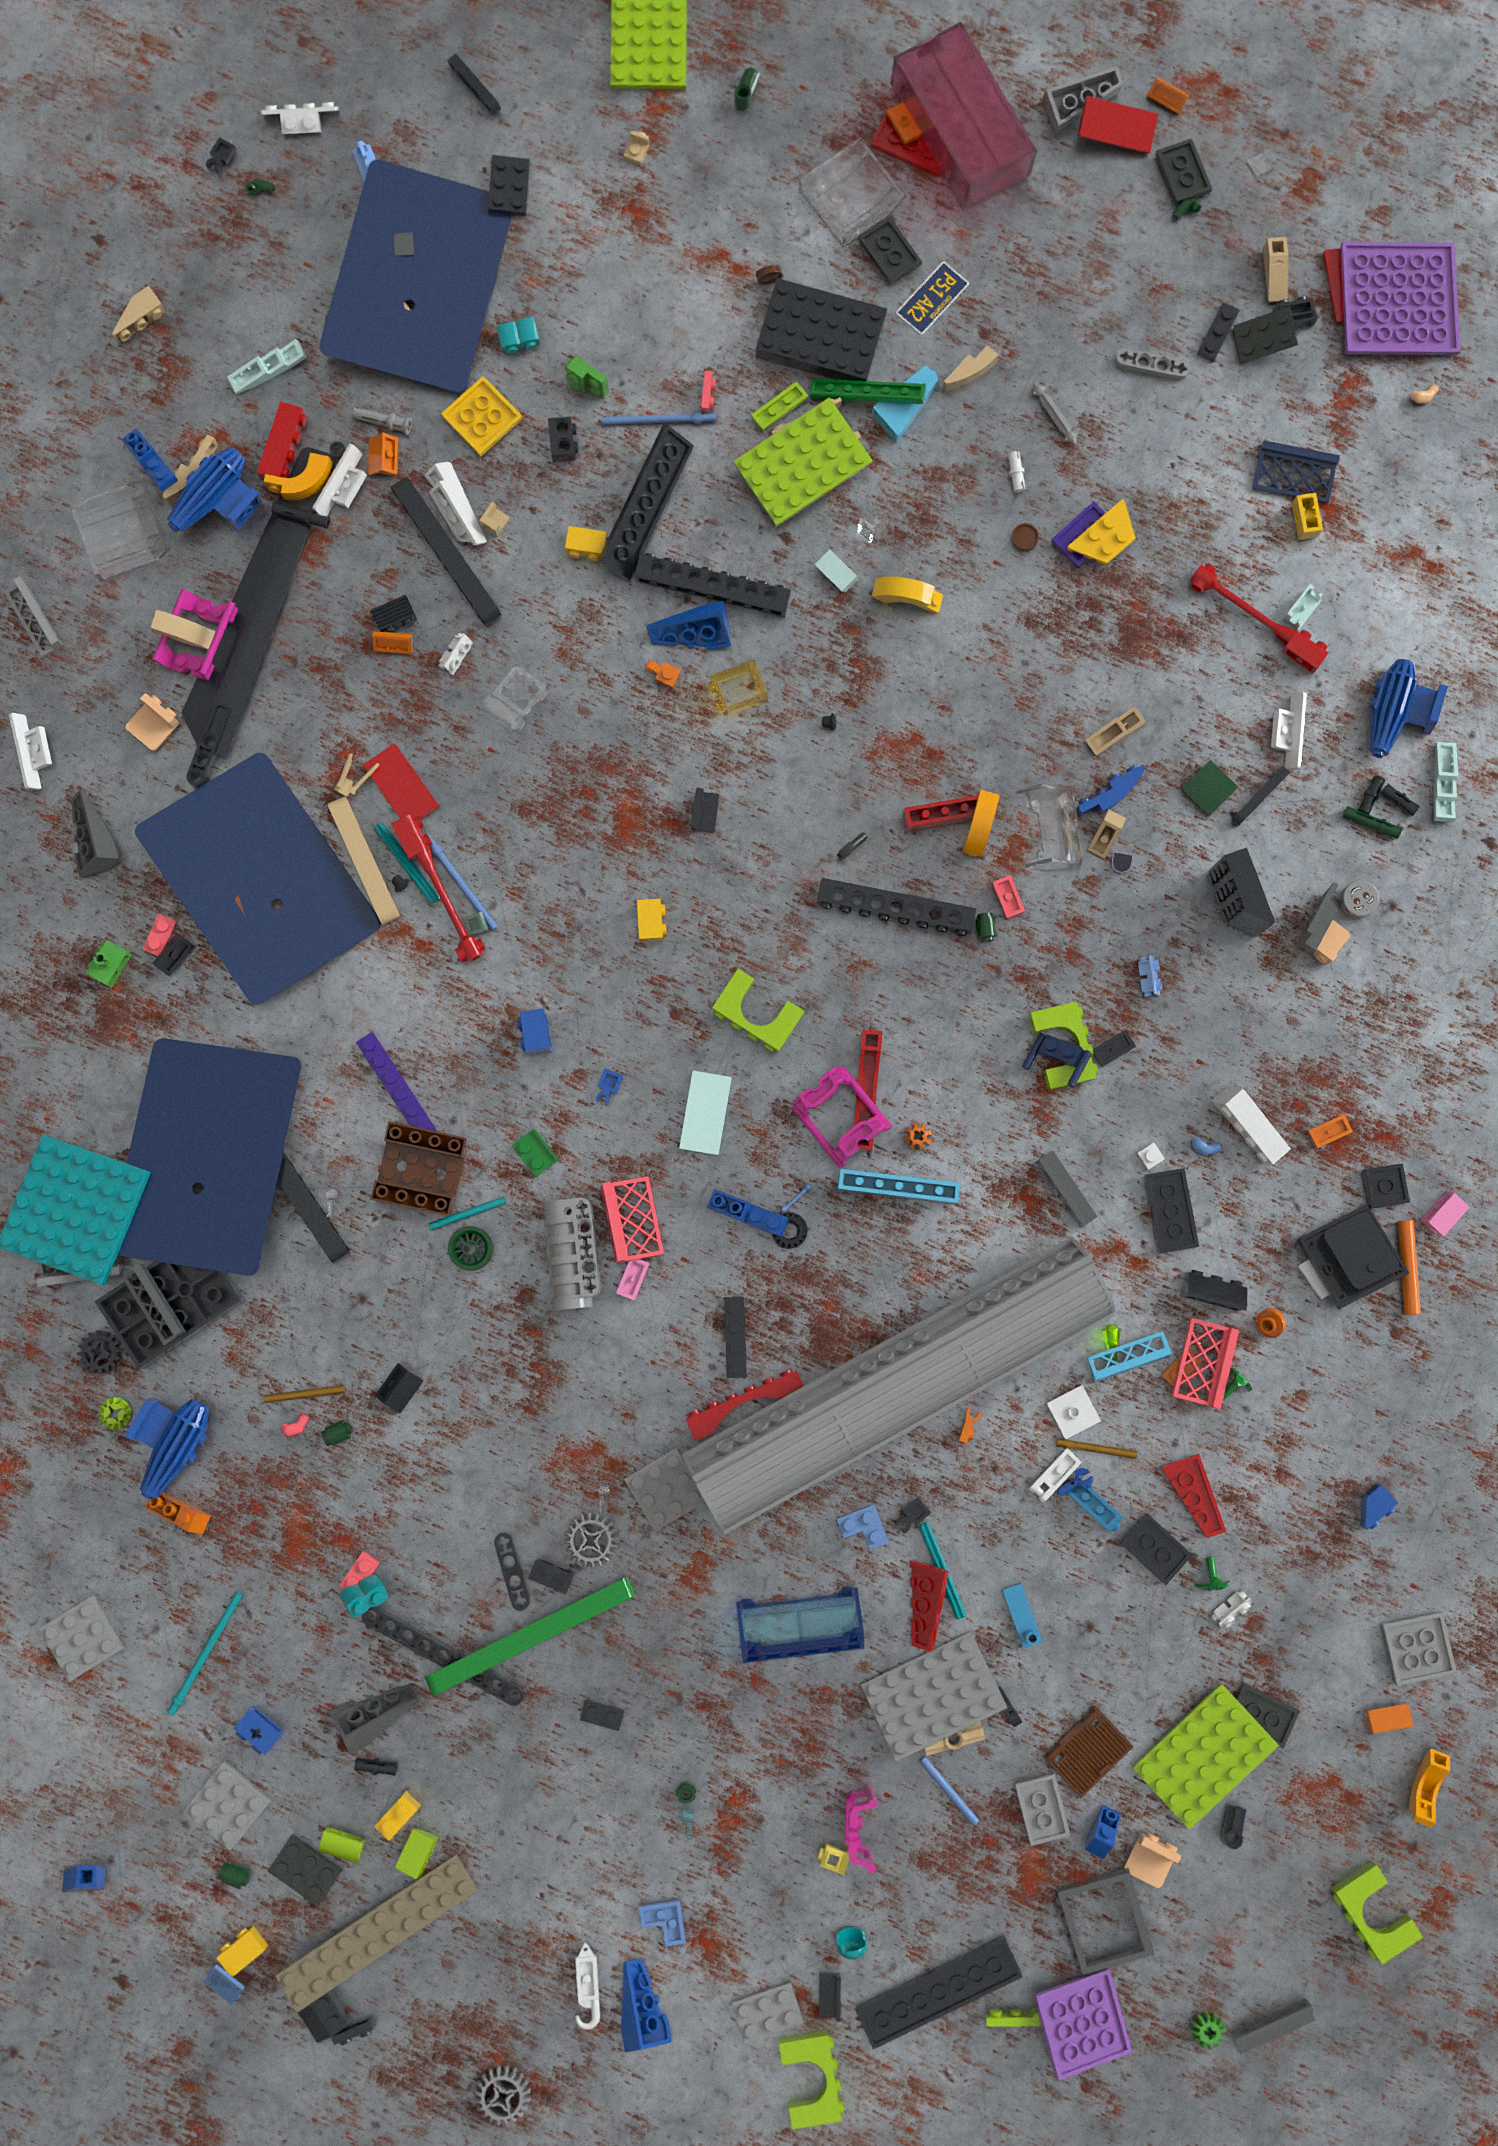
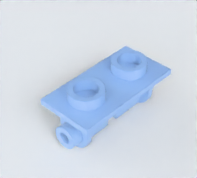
(363, 156)
(1152, 983)

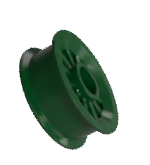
(453, 1242)

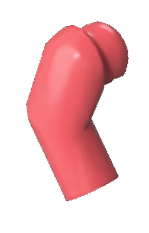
(295, 1428)

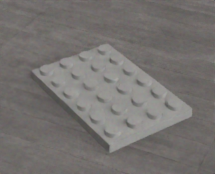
(934, 1696)

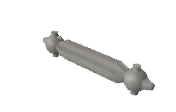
(1055, 413)

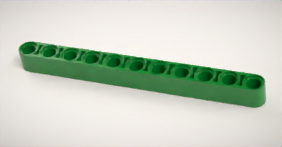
(529, 1636)

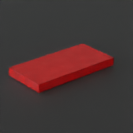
(1117, 124)
(914, 153)
(1332, 263)
(401, 784)

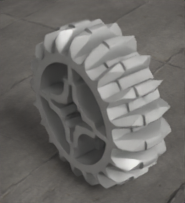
(584, 1531)
(488, 2104)

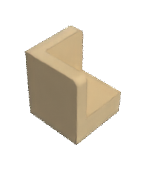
(493, 520)

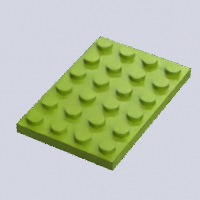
(648, 44)
(802, 462)
(1205, 1756)

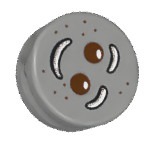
(1359, 899)

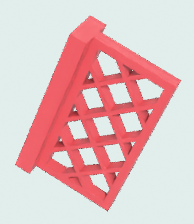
(616, 1227)
(1221, 1364)

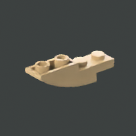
(206, 448)

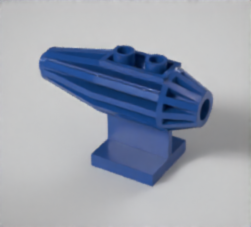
(215, 487)
(1399, 702)
(173, 1440)

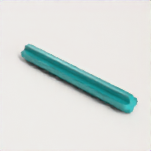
(405, 862)
(939, 1562)

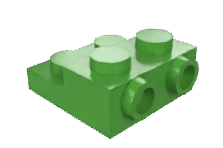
(584, 376)

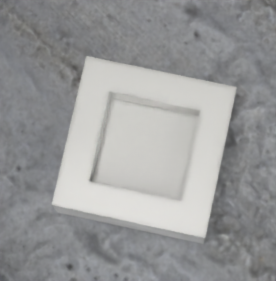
(1150, 1156)

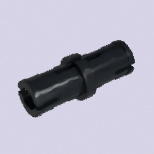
(1372, 794)
(1400, 799)
(376, 1766)

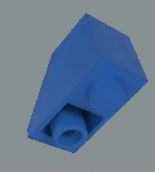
(1375, 1505)
(1103, 1832)
(84, 1878)

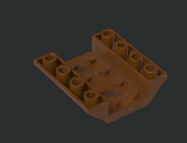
(424, 1153)

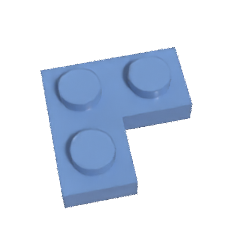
(866, 1521)
(669, 1916)

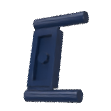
(1059, 1051)

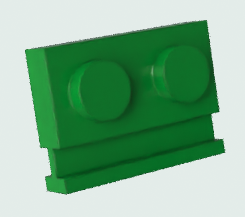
(535, 1152)

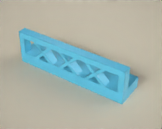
(1125, 1366)

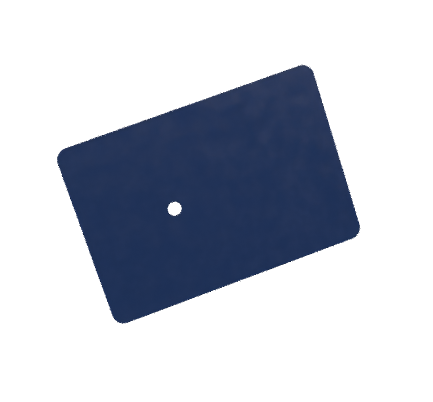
(446, 278)
(258, 842)
(213, 1122)

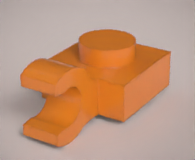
(665, 673)
(967, 1432)

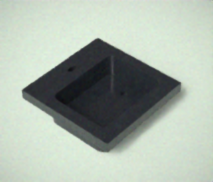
(1355, 1254)

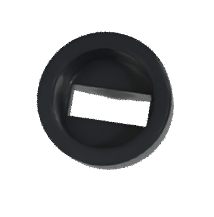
(336, 445)

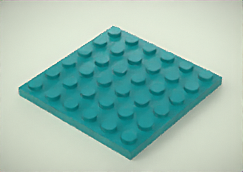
(73, 1209)

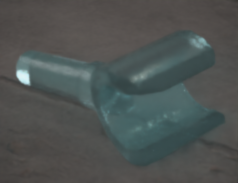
(688, 1816)

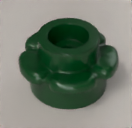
(691, 1793)

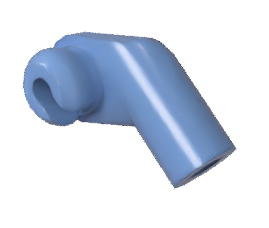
(1203, 1148)

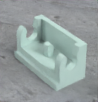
(836, 571)
(1303, 608)

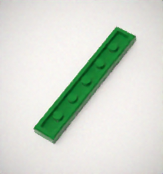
(868, 391)

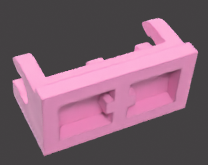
(1445, 1213)

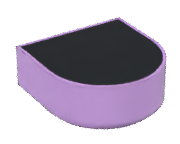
(1121, 862)

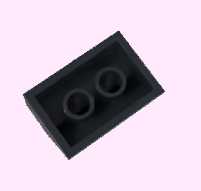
(1214, 1291)
(325, 2016)

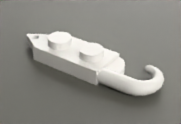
(588, 1985)

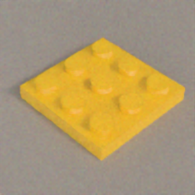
(481, 416)

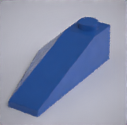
(699, 626)

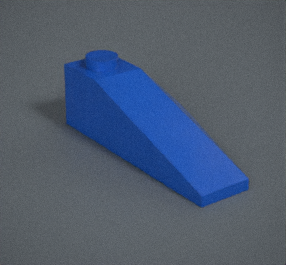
(642, 2018)

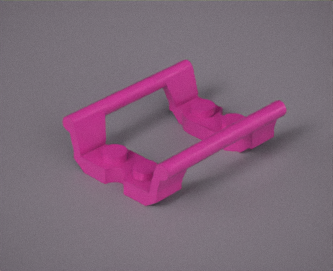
(207, 611)
(861, 1131)
(854, 1822)

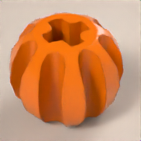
(917, 1130)

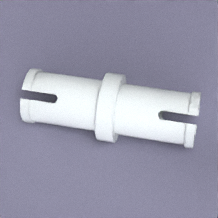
(1016, 472)

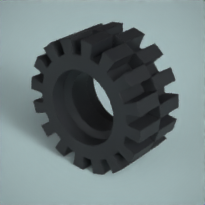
(801, 1232)

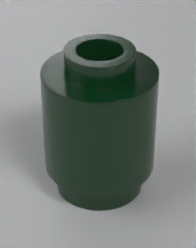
(986, 927)
(337, 1432)
(234, 1875)

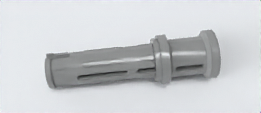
(391, 421)

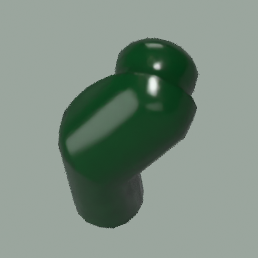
(259, 185)

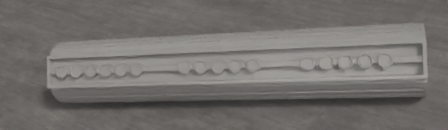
(899, 1384)

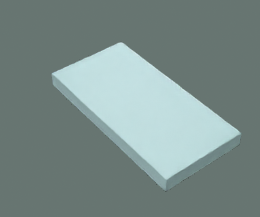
(705, 1113)

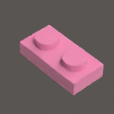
(633, 1278)

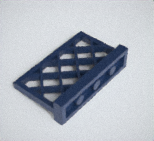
(1297, 454)

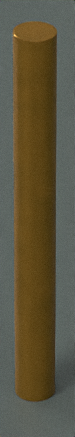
(304, 1394)
(1096, 1448)

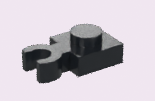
(222, 153)
(915, 1513)

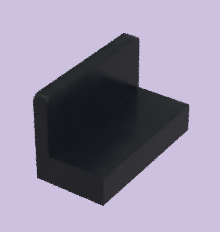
(704, 811)
(398, 1388)
(830, 1995)

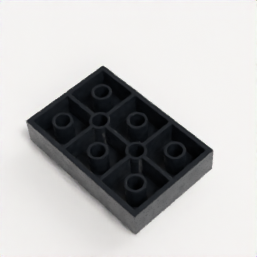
(820, 332)
(194, 1296)

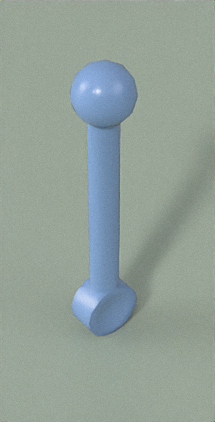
(808, 1187)

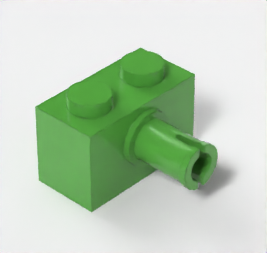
(108, 963)

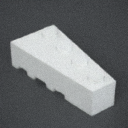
(1251, 1124)

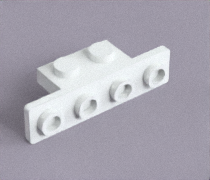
(300, 119)
(342, 483)
(1289, 730)
(31, 750)

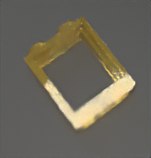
(750, 667)

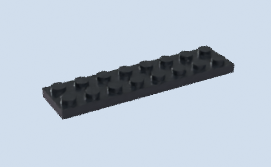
(645, 502)
(938, 1992)

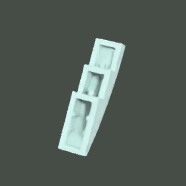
(265, 368)
(1445, 781)

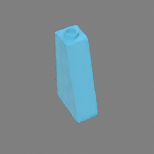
(898, 416)

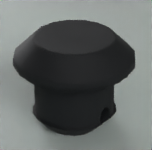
(829, 721)
(399, 883)

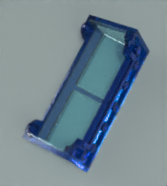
(800, 1626)

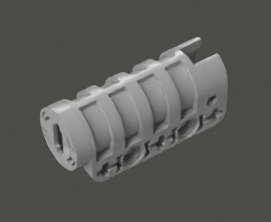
(567, 1253)

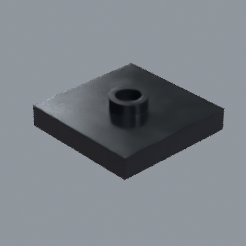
(1386, 1186)

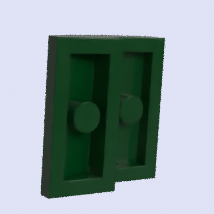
(1209, 787)

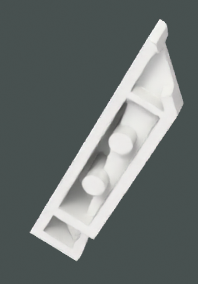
(454, 504)

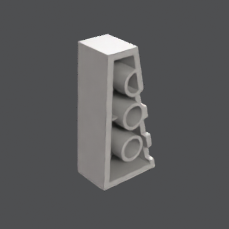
(1066, 101)

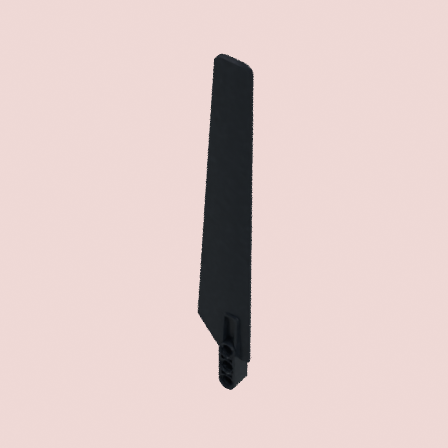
(218, 703)

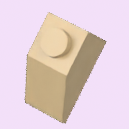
(1106, 834)

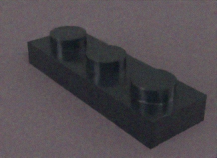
(1218, 332)

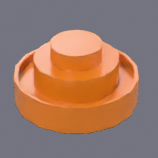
(1270, 1323)

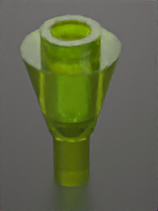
(1112, 1336)

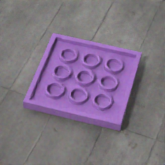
(1082, 2023)

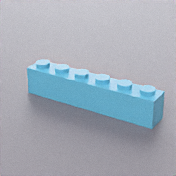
(898, 1186)

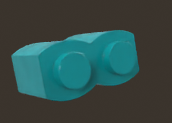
(518, 336)
(361, 1597)

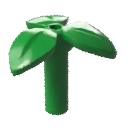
(1238, 1381)
(1215, 1581)

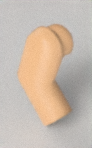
(1424, 396)

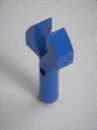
(1077, 1481)

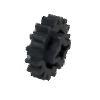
(102, 1344)

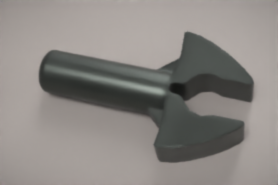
(850, 846)

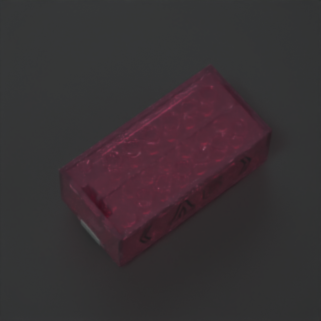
(963, 116)

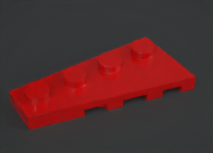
(1194, 1489)
(928, 1593)

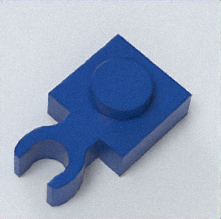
(609, 1083)

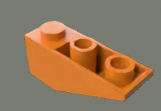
(179, 1513)

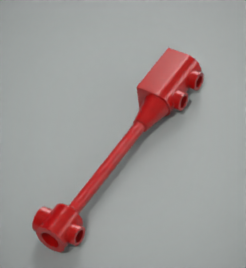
(1297, 643)
(418, 847)

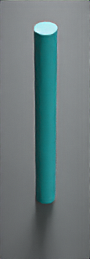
(467, 1213)

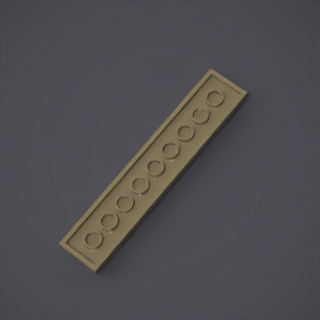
(376, 1933)

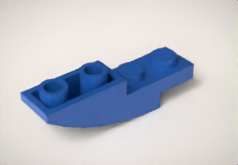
(149, 459)
(1117, 788)
(747, 1213)

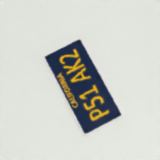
(932, 298)

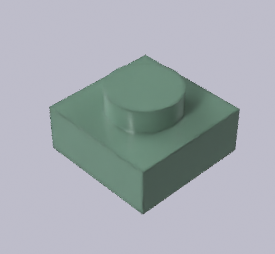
(475, 923)

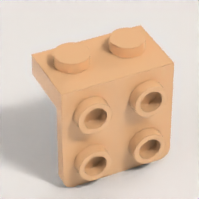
(152, 723)
(1331, 943)
(1151, 1859)

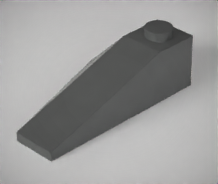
(95, 844)
(365, 1720)

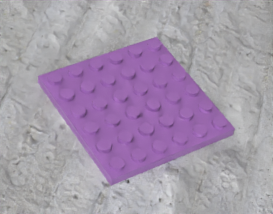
(1400, 298)

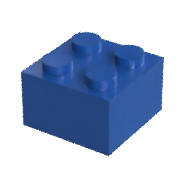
(535, 1032)

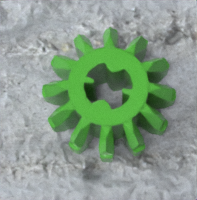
(1200, 2027)

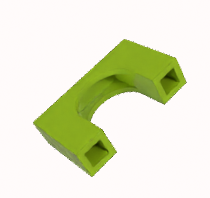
(1067, 1018)
(772, 1035)
(1383, 1942)
(825, 2106)

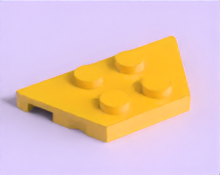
(1106, 536)

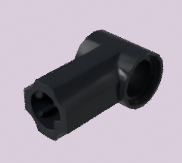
(1233, 1824)

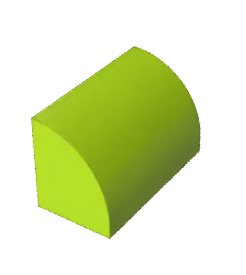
(341, 1845)
(417, 1853)

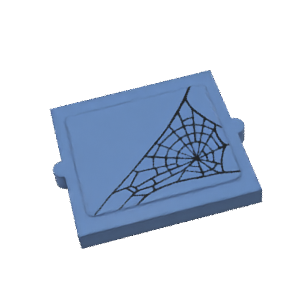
(224, 1984)

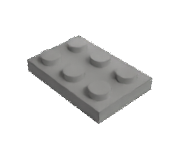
(1042, 1809)
(767, 2012)

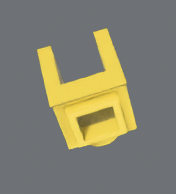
(833, 1858)

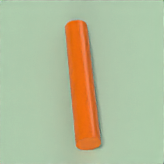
(1409, 1258)

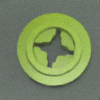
(123, 1416)

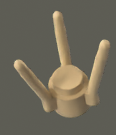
(344, 785)

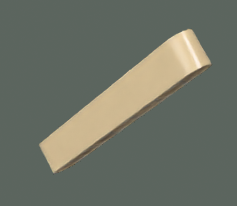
(363, 860)

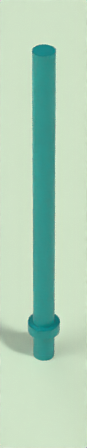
(178, 1699)

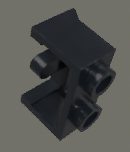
(1300, 303)

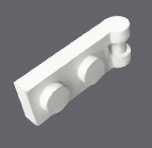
(1055, 1475)

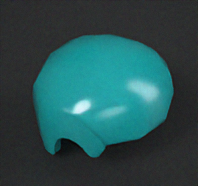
(851, 1943)

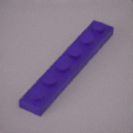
(394, 1082)

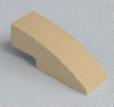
(971, 369)
(182, 630)
(1116, 731)

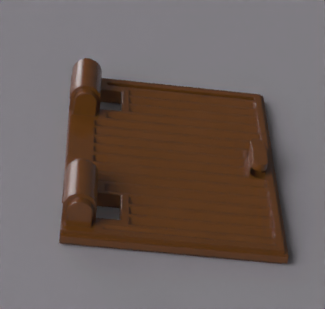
(1088, 1752)

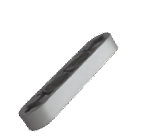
(1152, 360)

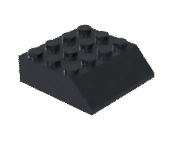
(1241, 893)

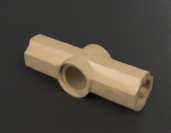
(970, 1735)

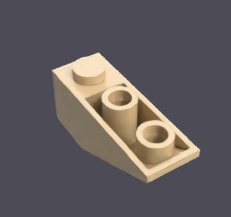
(1276, 268)
(140, 311)

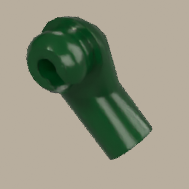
(1187, 205)

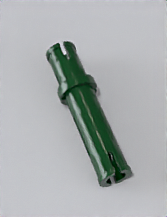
(1377, 824)

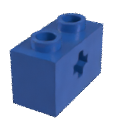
(268, 1735)

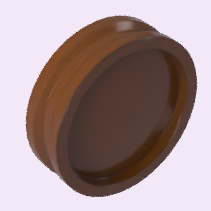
(769, 274)
(1025, 537)

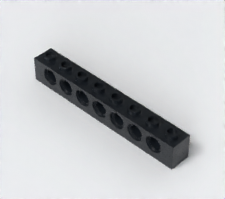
(719, 593)
(964, 914)

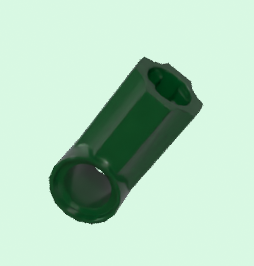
(746, 88)

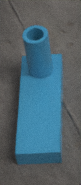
(1096, 1507)
(1021, 1615)

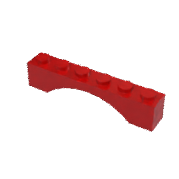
(867, 1078)
(705, 1422)

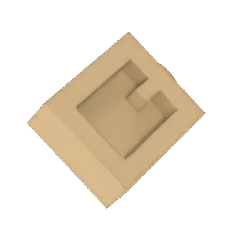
(637, 147)

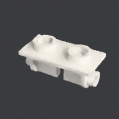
(460, 646)
(1227, 1615)

